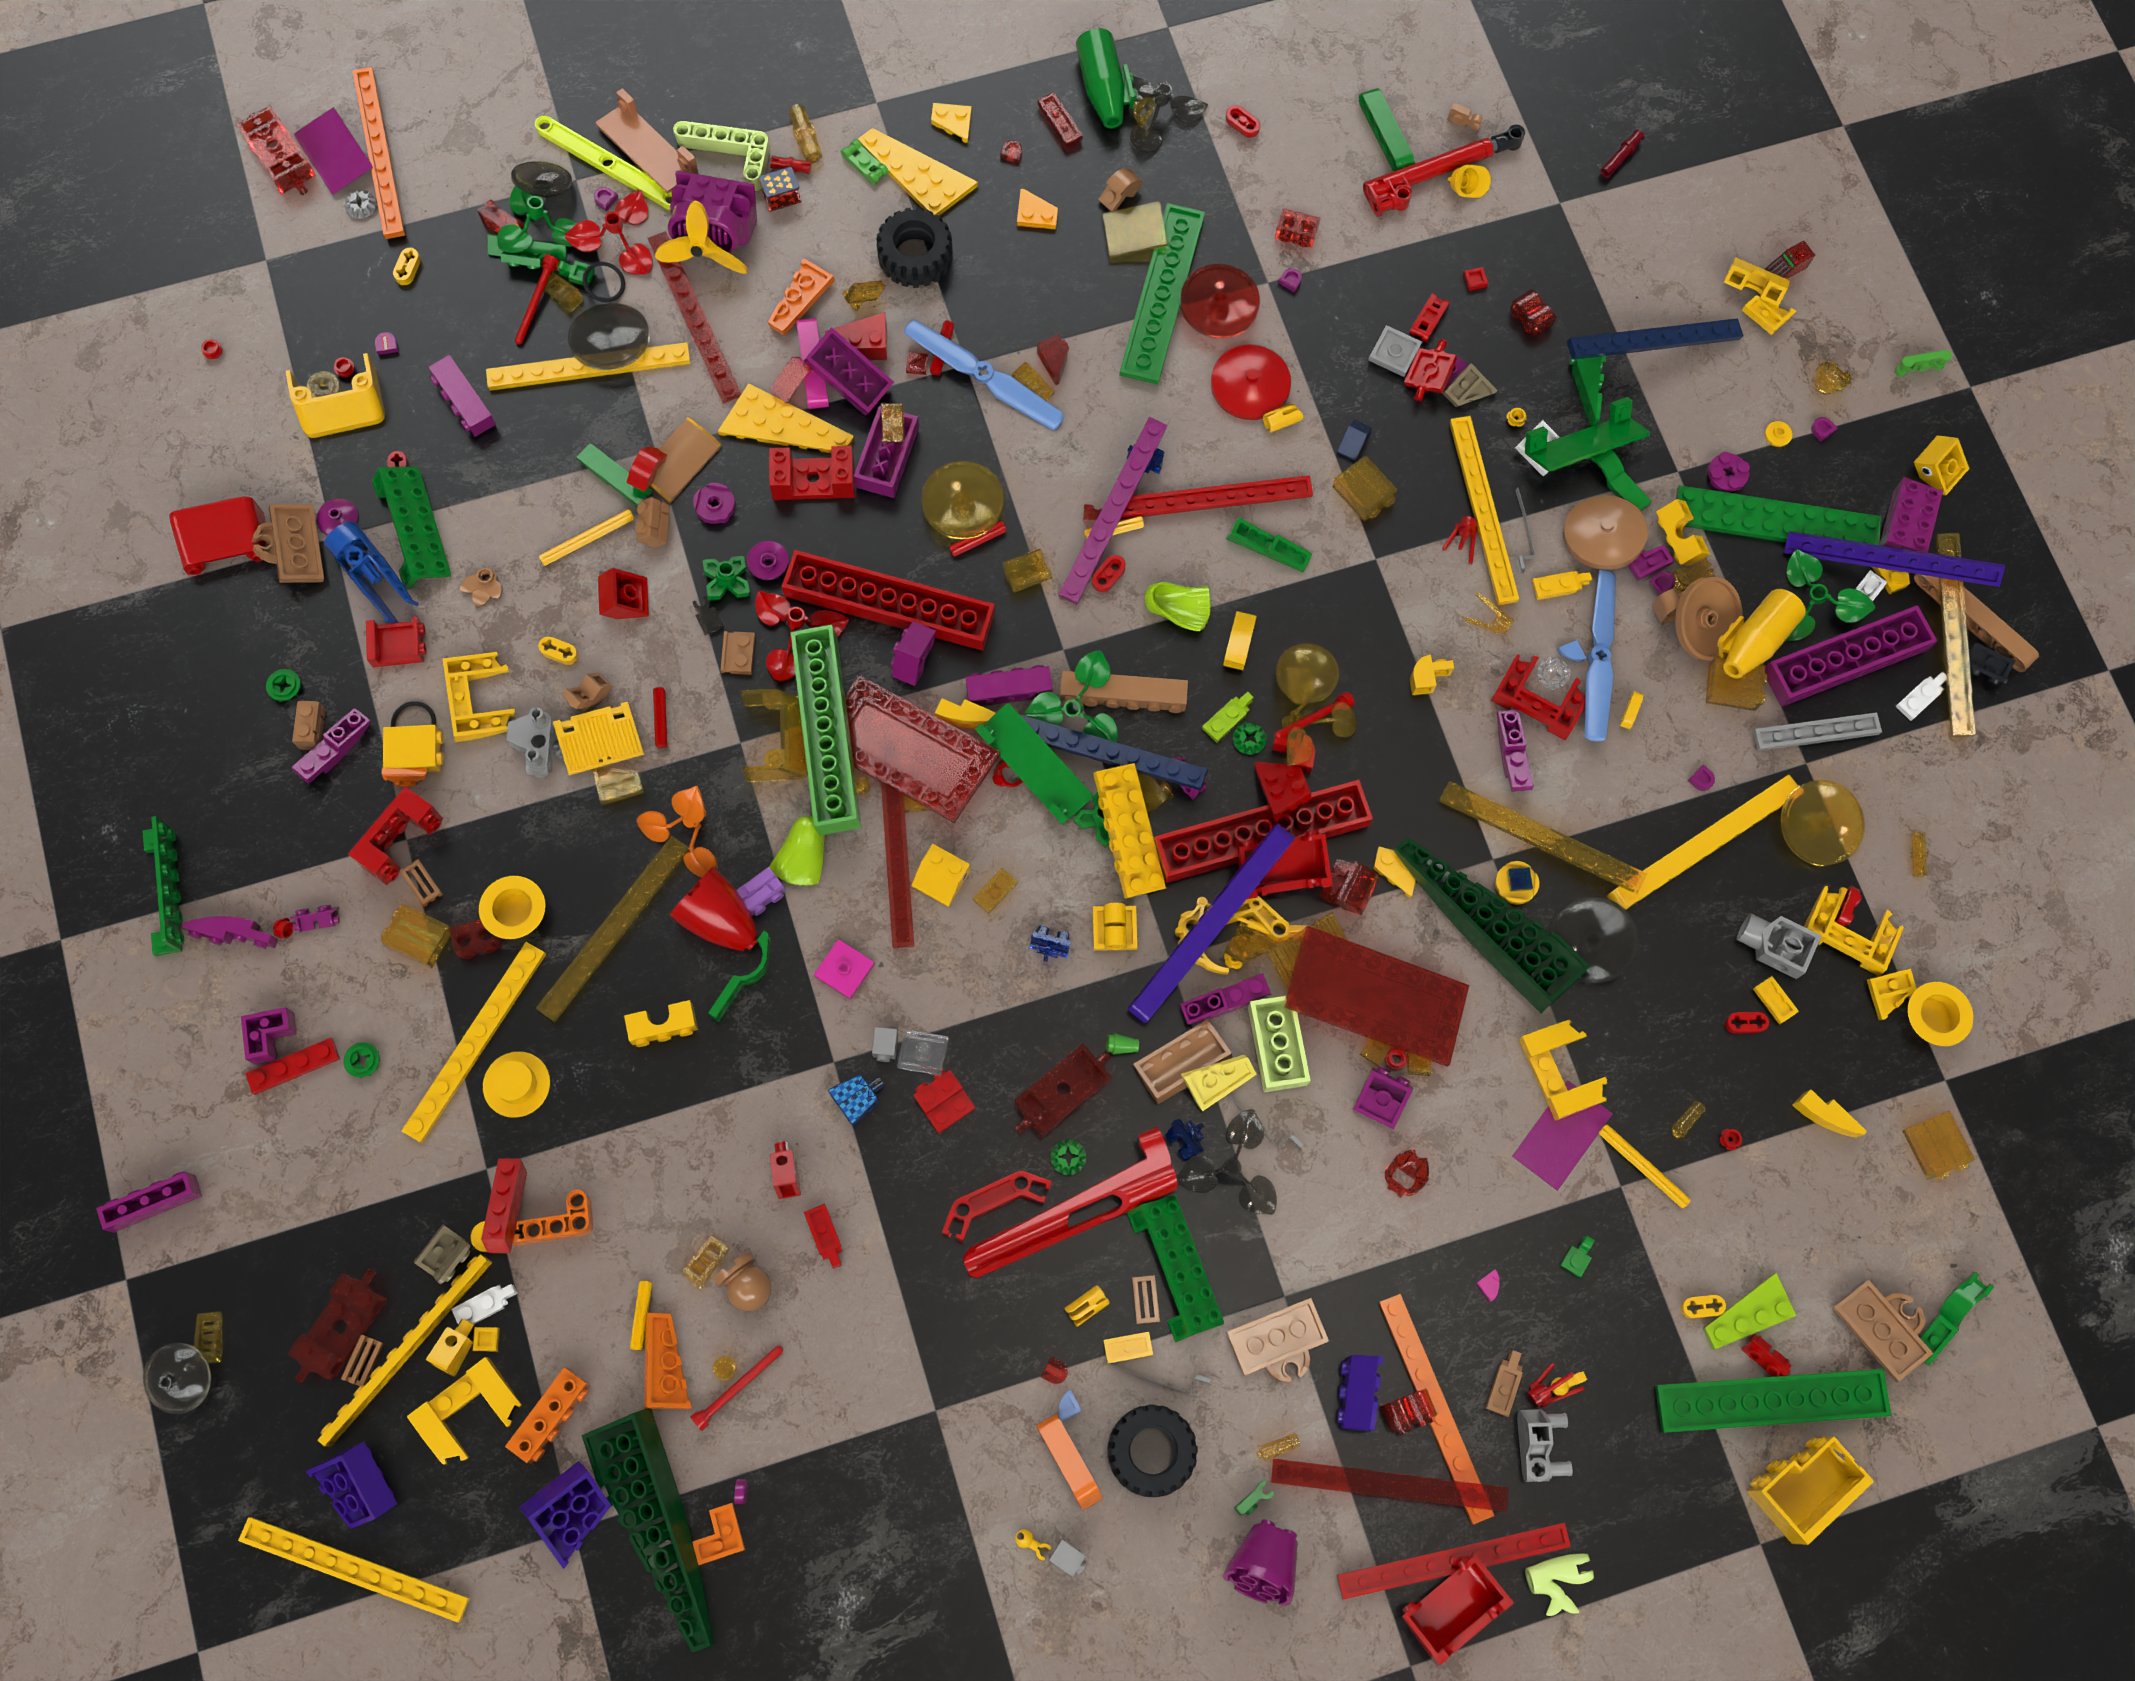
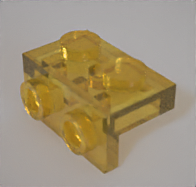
(1026, 570)
(1154, 791)

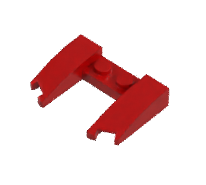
(1513, 694)

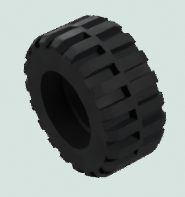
(914, 225)
(1184, 1451)

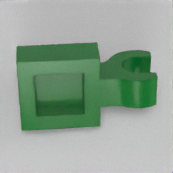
(575, 271)
(1576, 1259)
(1249, 1504)

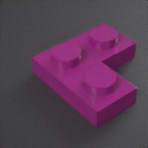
(1650, 562)

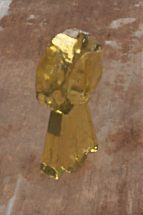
(1685, 577)

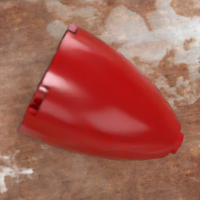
(717, 913)

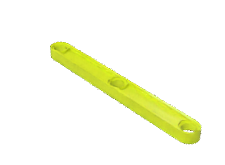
(596, 156)

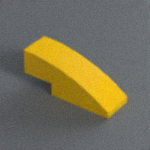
(1239, 640)
(965, 716)
(1828, 1115)

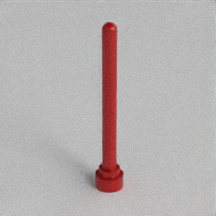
(549, 265)
(1345, 697)
(703, 1417)

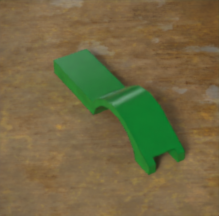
(1619, 481)
(737, 982)
(1951, 1314)

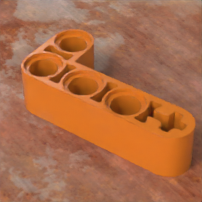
(568, 1220)
(1069, 1462)

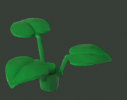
(514, 239)
(1851, 603)
(1093, 671)

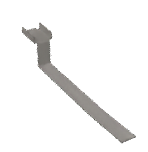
(1520, 564)
(1293, 1138)
(1198, 1377)

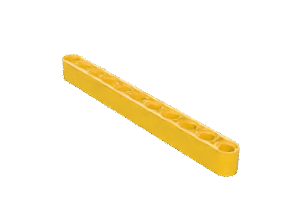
(1707, 841)

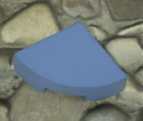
(1572, 651)
(1068, 1406)

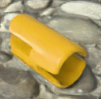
(1282, 417)
(1087, 1305)

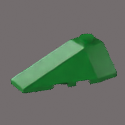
(1589, 383)

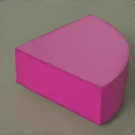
(1489, 1285)

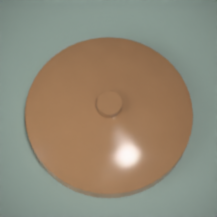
(1605, 532)
(1705, 615)

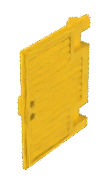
(598, 738)

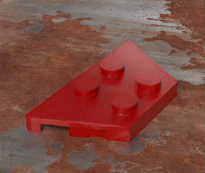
(1282, 786)

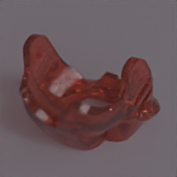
(1412, 1166)

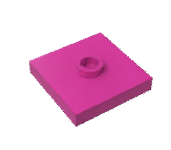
(844, 969)

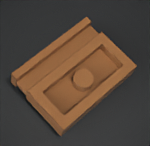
(738, 652)

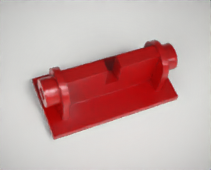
(1773, 1363)

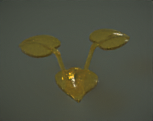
(1299, 689)

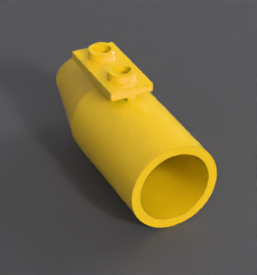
(1762, 633)

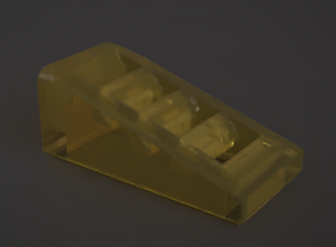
(571, 299)
(1030, 373)
(711, 1266)
(216, 1338)

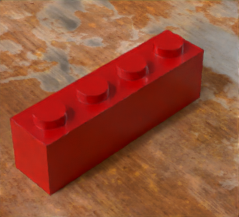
(504, 1206)

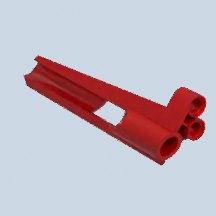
(1134, 1186)

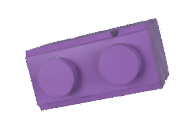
(761, 891)

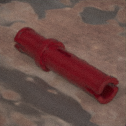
(1627, 147)

